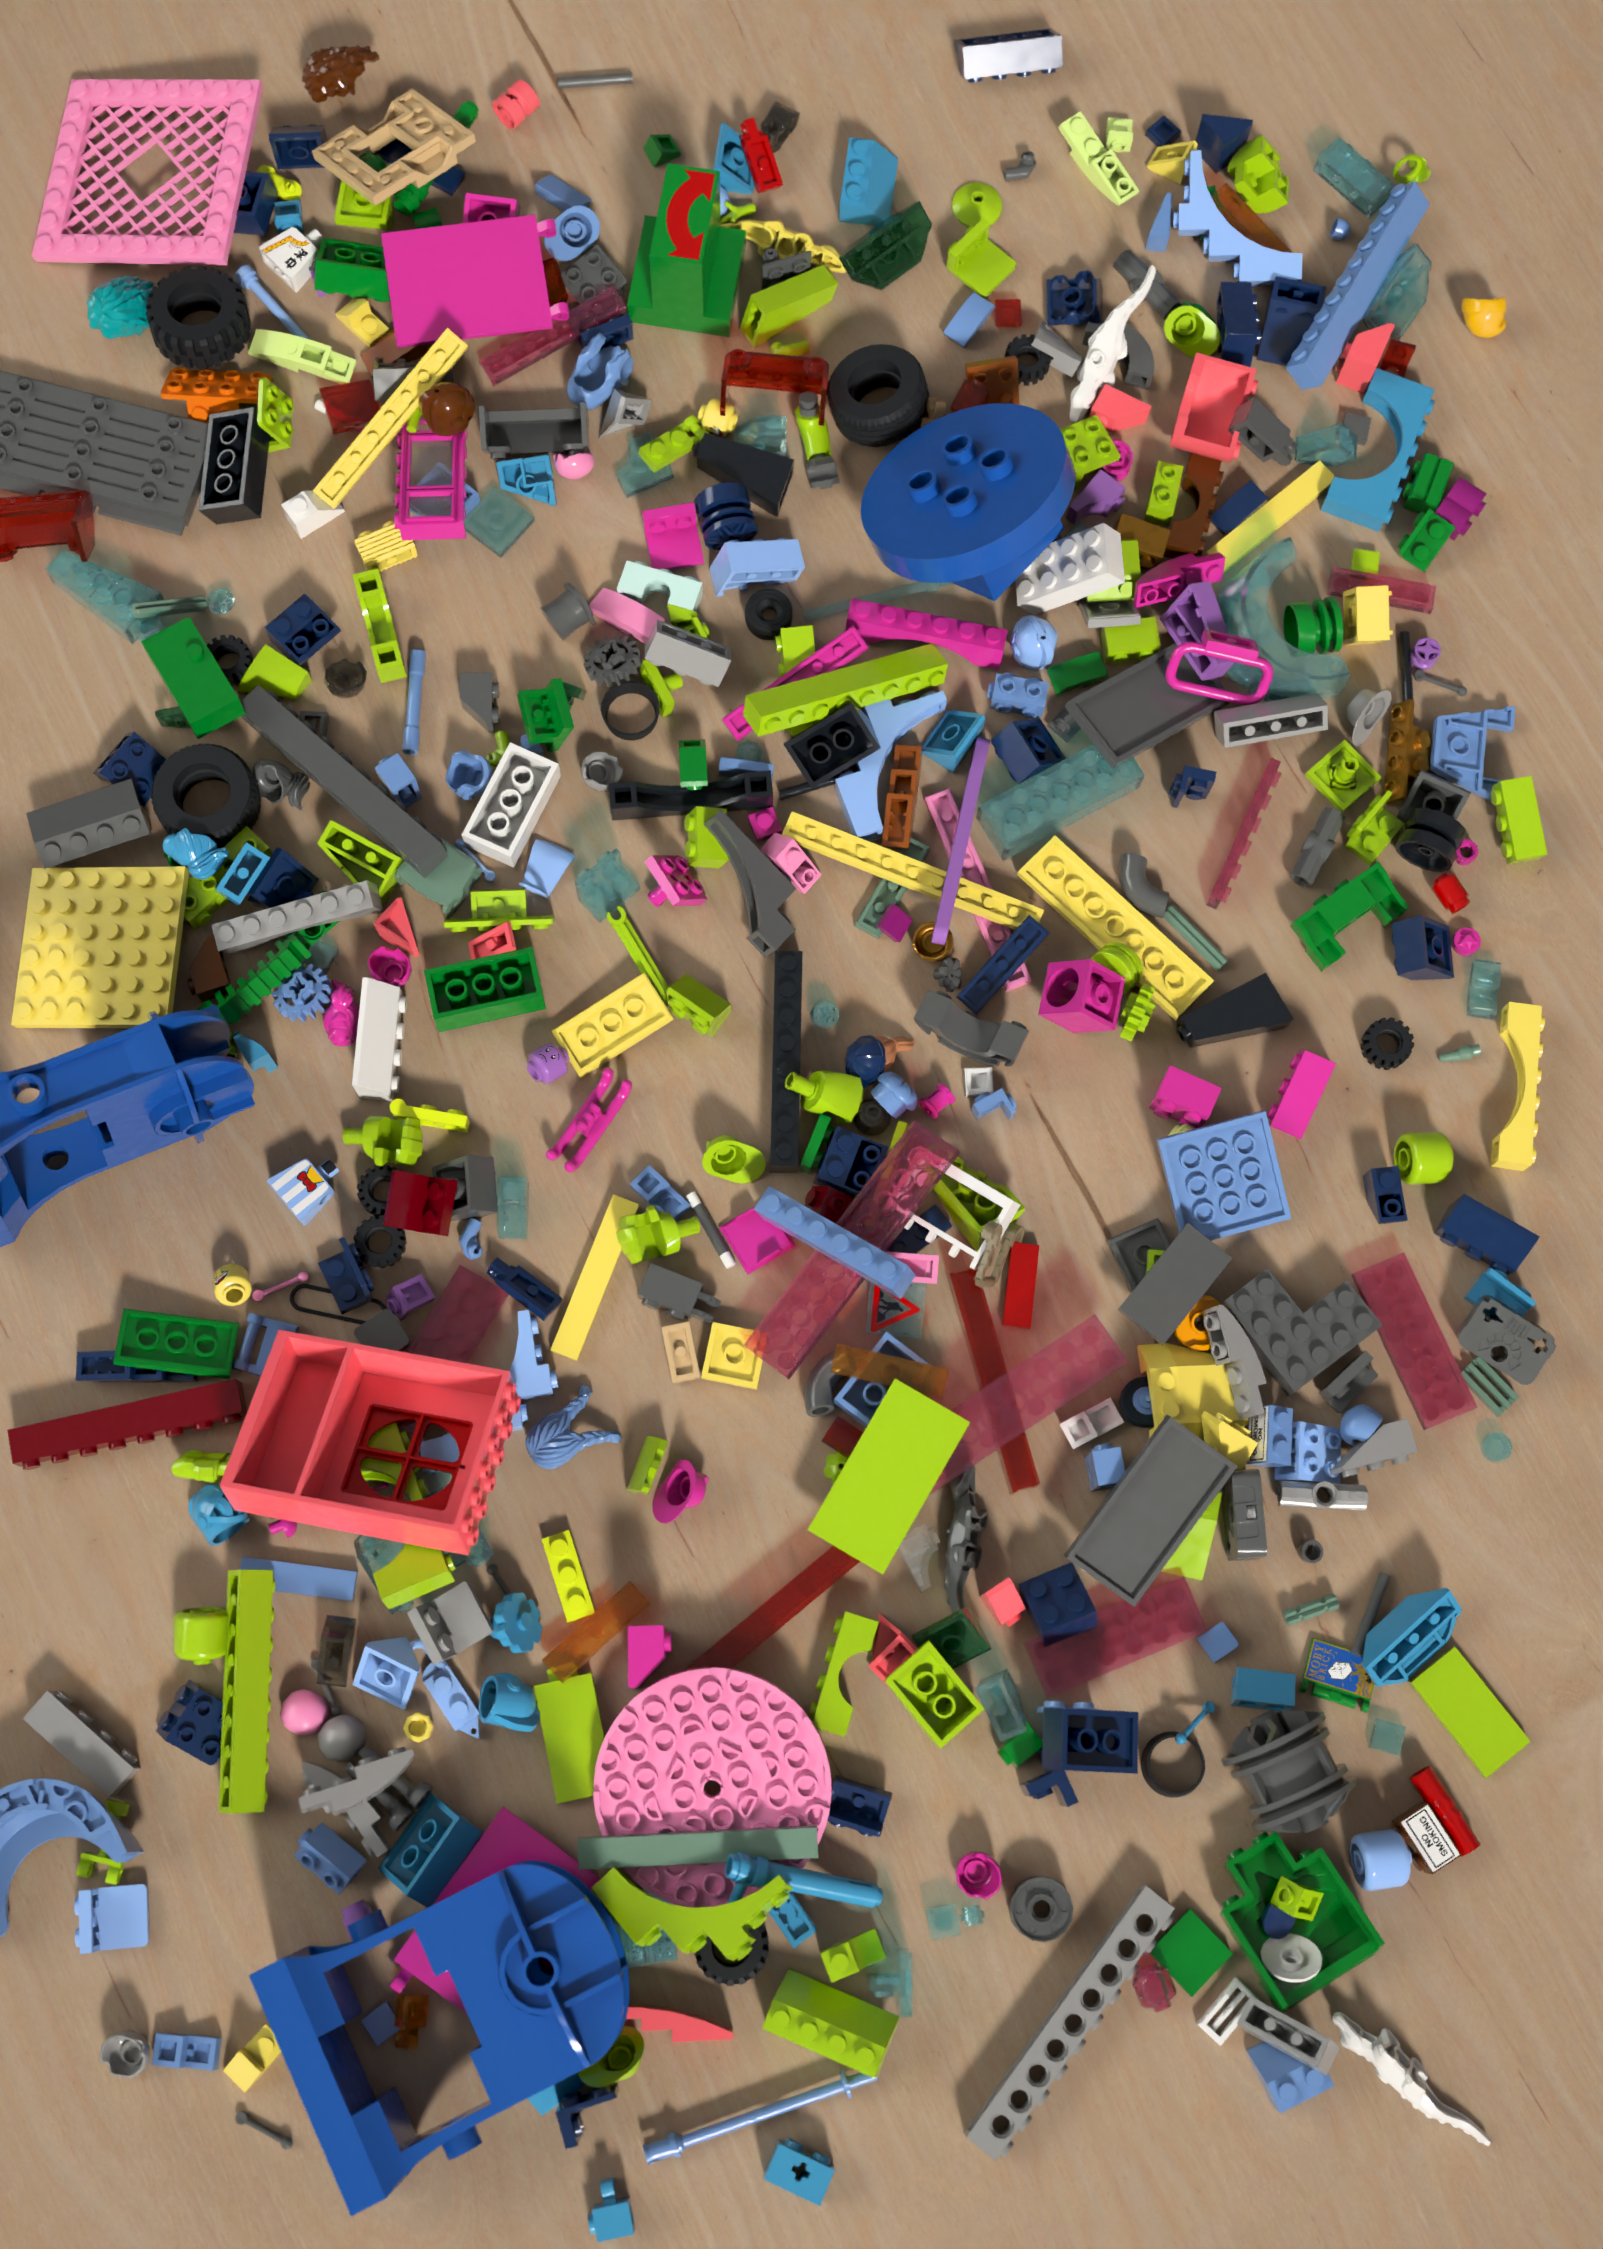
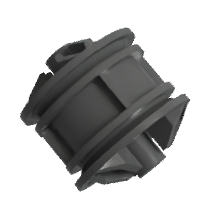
(1289, 1771)

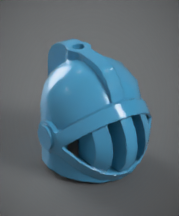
(215, 1515)
(513, 1703)

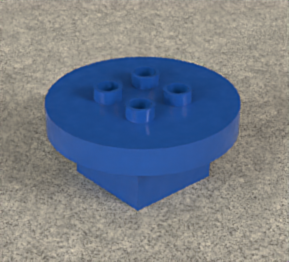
(970, 497)

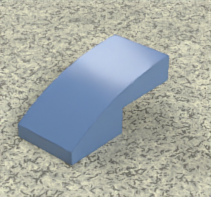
(968, 320)
(658, 1192)
(186, 2051)

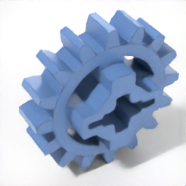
(302, 993)

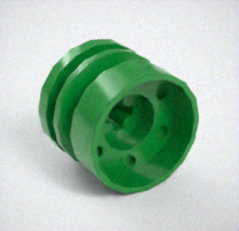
(1314, 625)

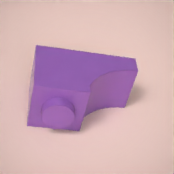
(1098, 497)

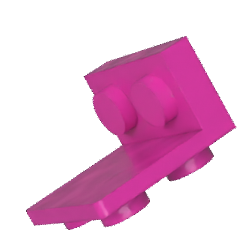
(672, 537)

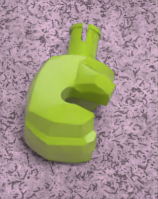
(828, 1092)
(388, 1140)
(653, 1234)

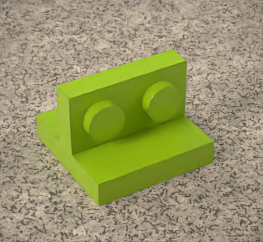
(359, 212)

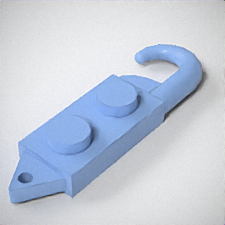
(450, 1695)

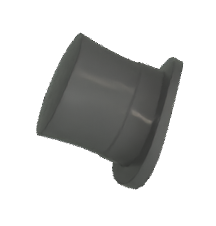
(568, 612)

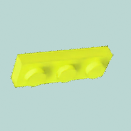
(568, 1576)

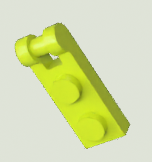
(429, 1116)

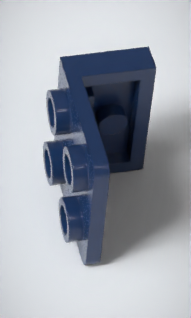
(194, 1723)

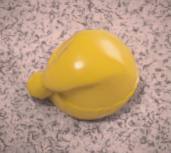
(1484, 316)

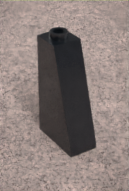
(760, 471)
(1237, 1014)

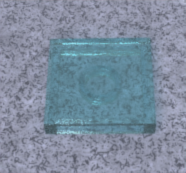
(497, 522)

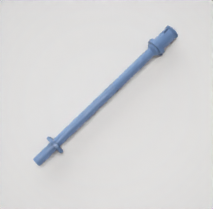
(676, 2143)

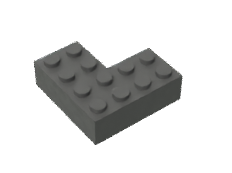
(1296, 1343)

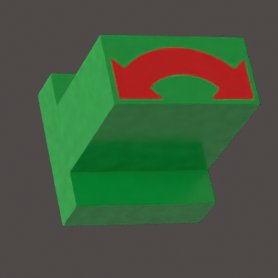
(685, 259)

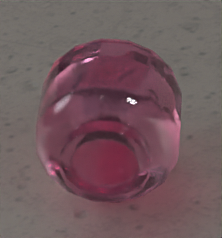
(1154, 1987)

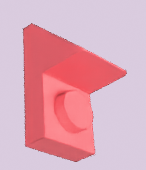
(493, 942)

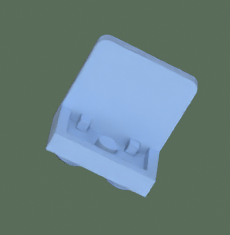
(112, 1918)

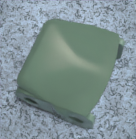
(447, 882)

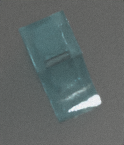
(512, 1207)

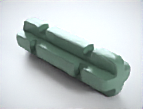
(1310, 1609)

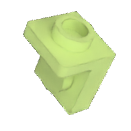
(1119, 134)

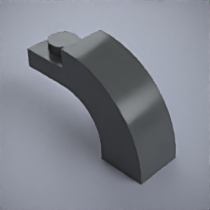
(1139, 358)

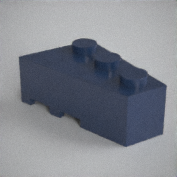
(1237, 322)

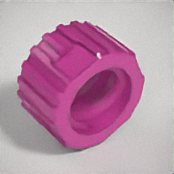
(1472, 848)

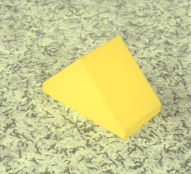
(1170, 160)

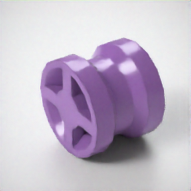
(1430, 650)

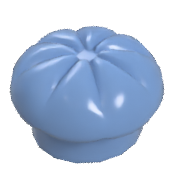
(894, 1094)

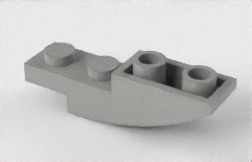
(1235, 1350)
(371, 1779)
(361, 1817)

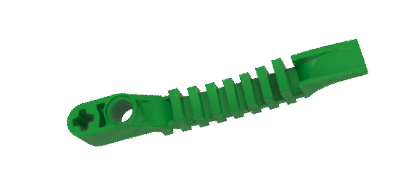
(270, 974)

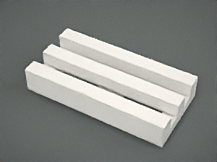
(1202, 2022)

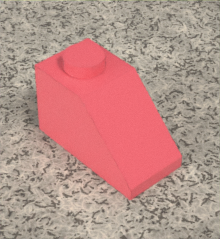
(1119, 410)
(1004, 1603)

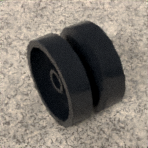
(1430, 839)

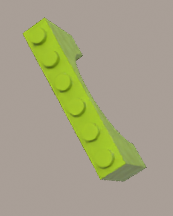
(415, 1568)

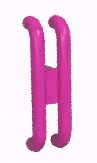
(590, 1121)

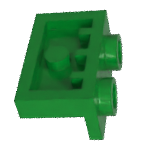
(1426, 540)

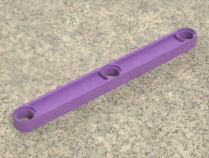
(960, 841)

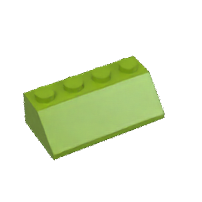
(831, 2023)

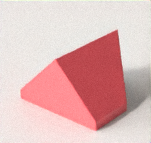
(396, 929)
(889, 1649)

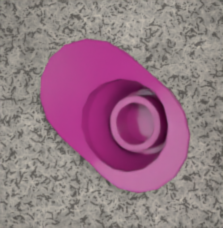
(679, 1491)

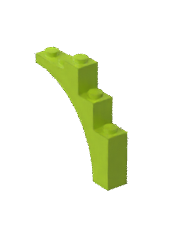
(688, 1927)

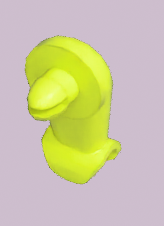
(287, 189)

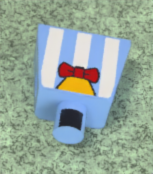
(305, 1187)

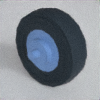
(1136, 1403)

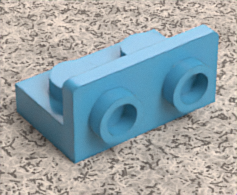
(1496, 1284)

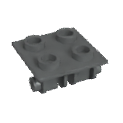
(778, 270)
(592, 276)

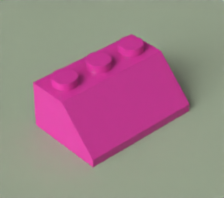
(646, 1652)

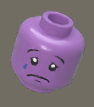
(547, 1063)

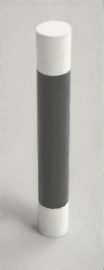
(710, 1230)

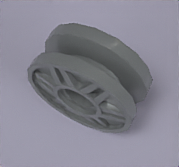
(1058, 1915)

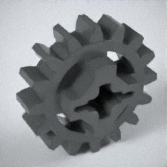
(612, 660)

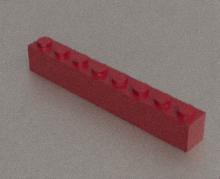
(127, 1423)

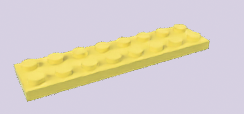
(1107, 917)

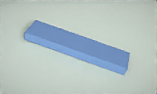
(306, 1578)

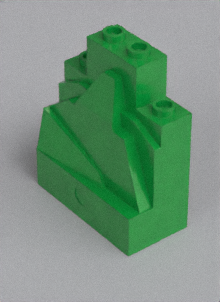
(1338, 1927)

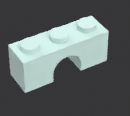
(640, 581)

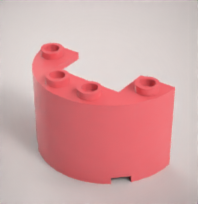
(1209, 405)

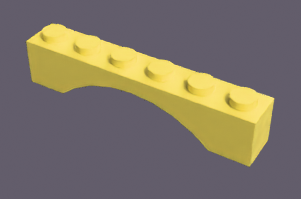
(1521, 1033)

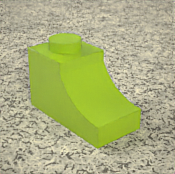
(852, 1955)

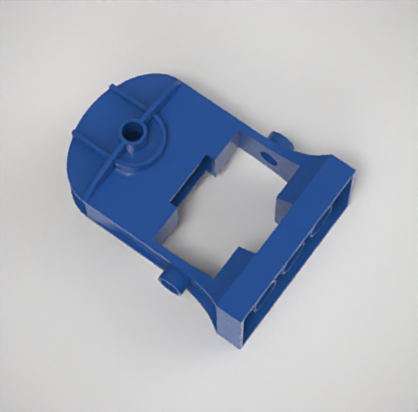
(138, 1096)
(528, 2019)

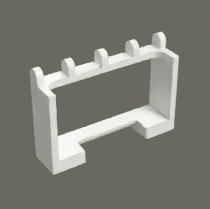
(1009, 1210)

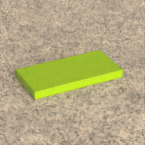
(1469, 1712)
(571, 1734)

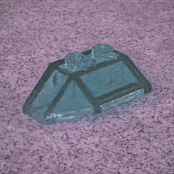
(1401, 293)

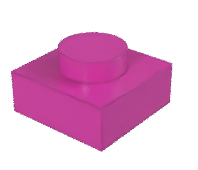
(764, 824)

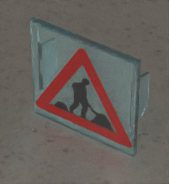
(895, 1315)

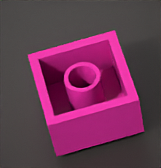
(1184, 1098)

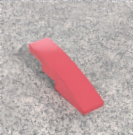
(684, 2025)

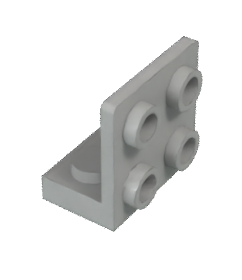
(451, 1622)

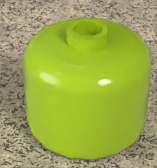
(1423, 1157)
(200, 1634)

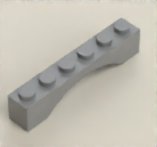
(324, 908)

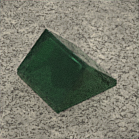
(955, 1637)

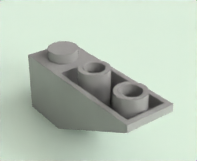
(1388, 1442)

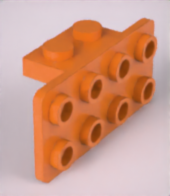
(212, 390)

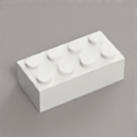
(1072, 570)
(511, 804)

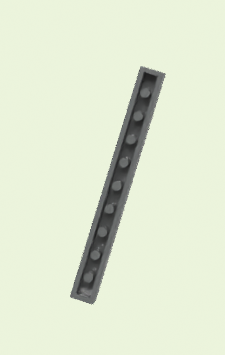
(343, 782)

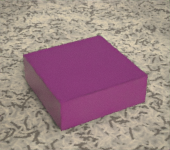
(894, 923)

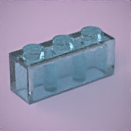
(1353, 177)

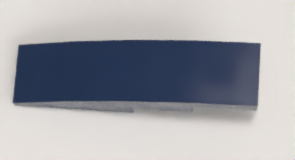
(99, 1367)

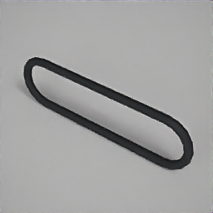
(323, 1313)

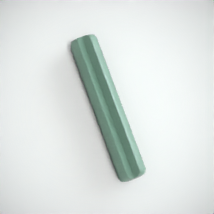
(168, 606)
(1195, 937)

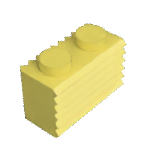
(384, 548)

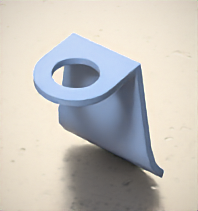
(545, 867)

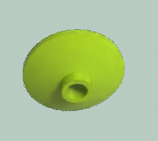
(971, 212)

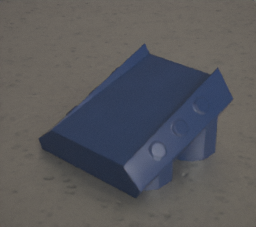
(1074, 300)

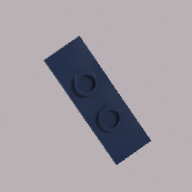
(914, 1238)

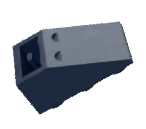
(1287, 318)

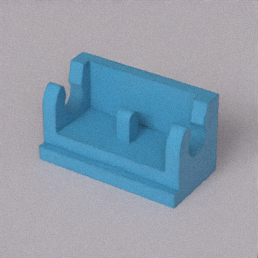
(1263, 1689)

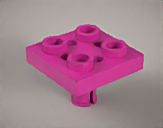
(674, 882)

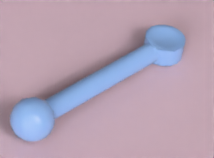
(489, 875)

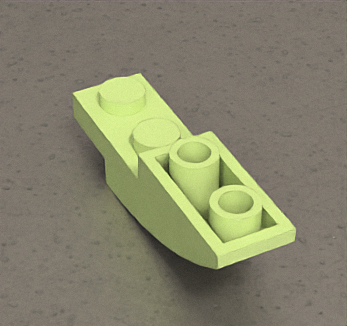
(1097, 164)
(302, 354)

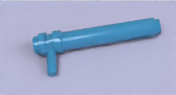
(759, 1872)

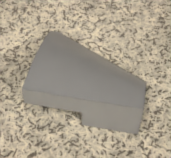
(1064, 356)

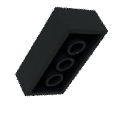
(234, 467)

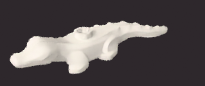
(1105, 349)
(1402, 2073)

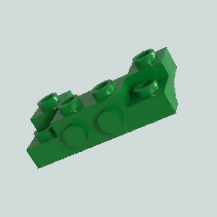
(1348, 903)

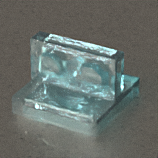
(885, 1983)

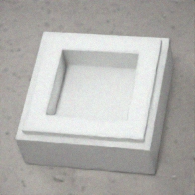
(978, 1081)

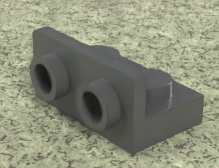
(1349, 1382)

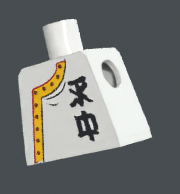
(292, 256)

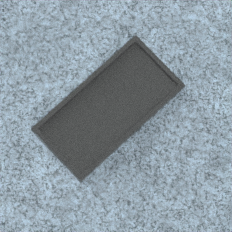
(1141, 708)
(1150, 1510)

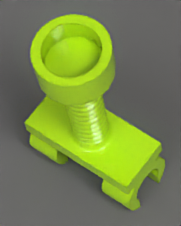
(88, 1859)

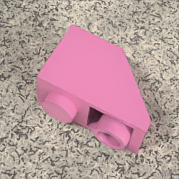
(791, 861)

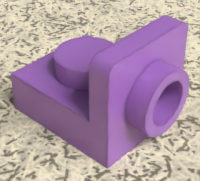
(409, 1296)

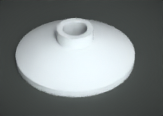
(1291, 1958)

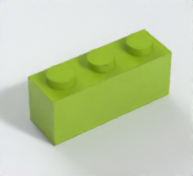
(1518, 820)

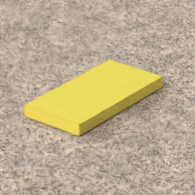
(612, 1025)

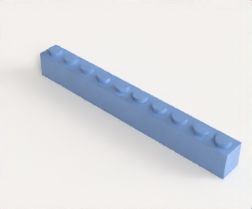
(1357, 286)

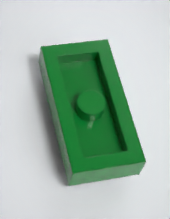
(820, 1134)

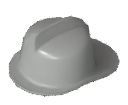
(1365, 713)

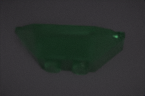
(888, 248)

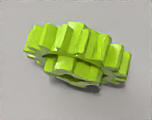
(1137, 1012)

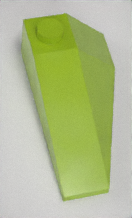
(968, 1208)

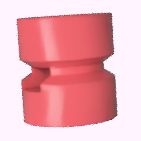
(516, 104)

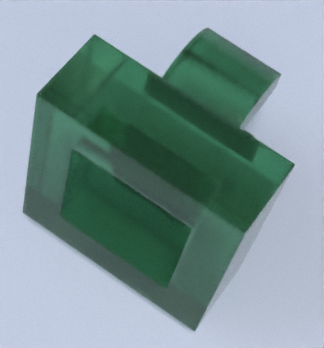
(573, 691)

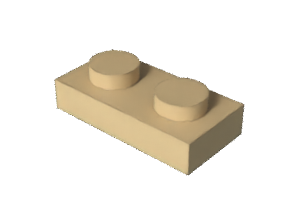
(680, 1352)

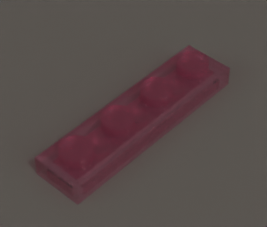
(1405, 593)

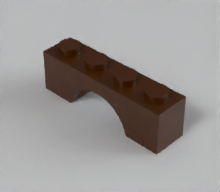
(1199, 482)

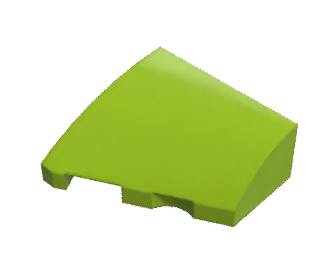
(275, 673)
(647, 1465)

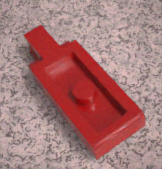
(759, 157)

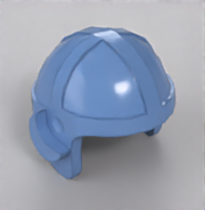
(468, 774)

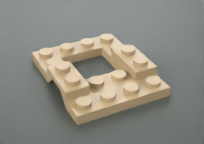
(416, 123)

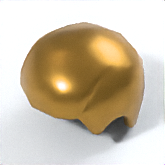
(931, 951)

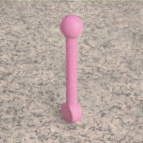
(259, 1295)

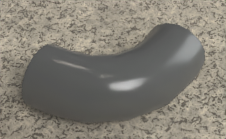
(1138, 888)
(820, 1388)

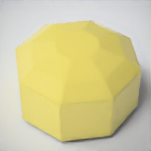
(418, 1727)

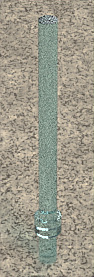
(874, 597)

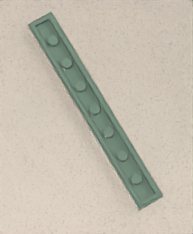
(696, 1847)

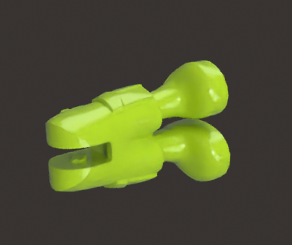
(201, 1465)

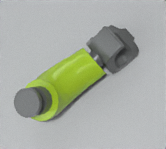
(821, 467)

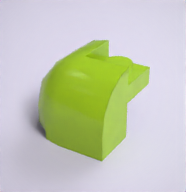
(1259, 176)

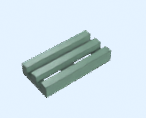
(1496, 1379)

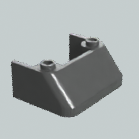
(534, 431)

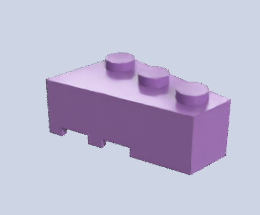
(1186, 621)

